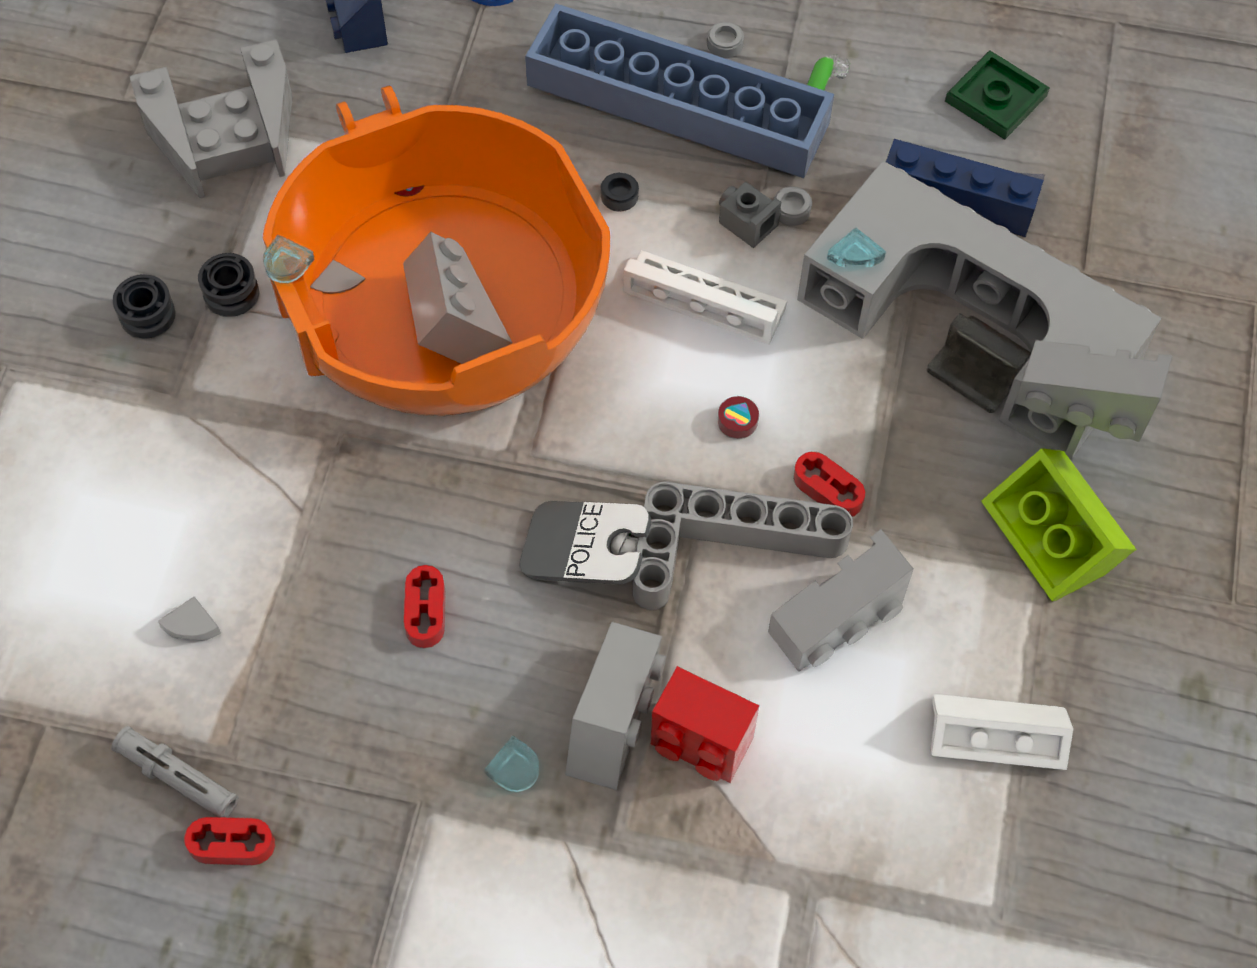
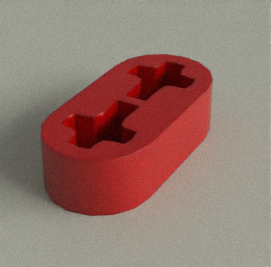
(829, 483)
(433, 606)
(229, 851)

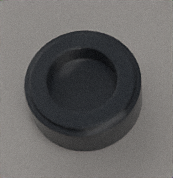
(619, 191)

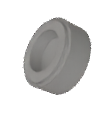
(725, 39)
(795, 205)

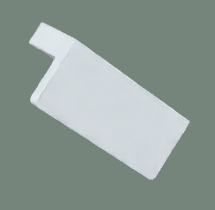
(1001, 732)

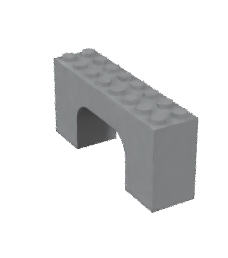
(979, 264)

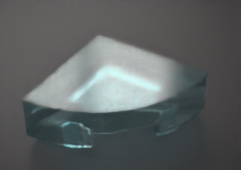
(856, 250)

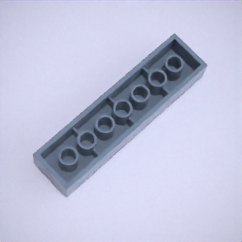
(679, 90)

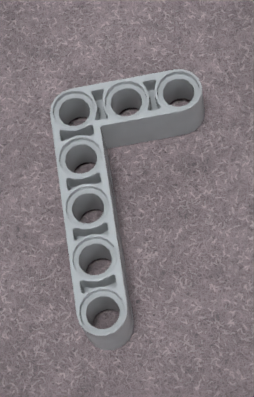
(729, 529)

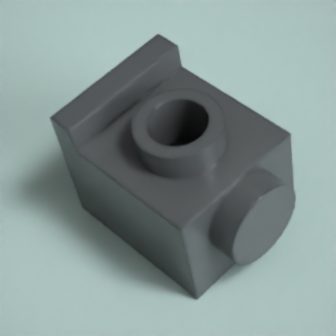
(748, 213)

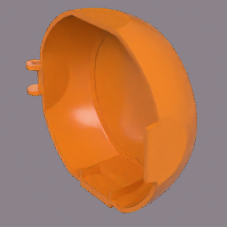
(490, 188)

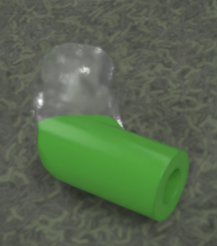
(827, 68)

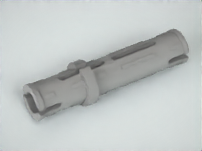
(133, 745)

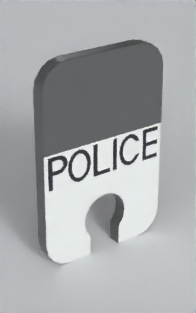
(575, 538)

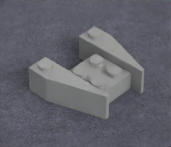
(224, 129)

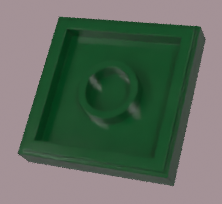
(997, 94)

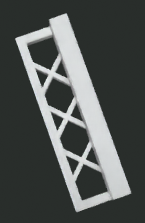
(703, 296)

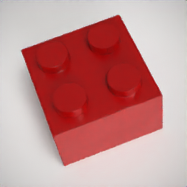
(703, 725)

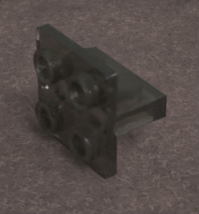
(978, 362)

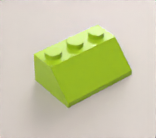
(1057, 524)

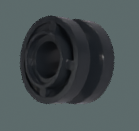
(226, 270)
(148, 292)

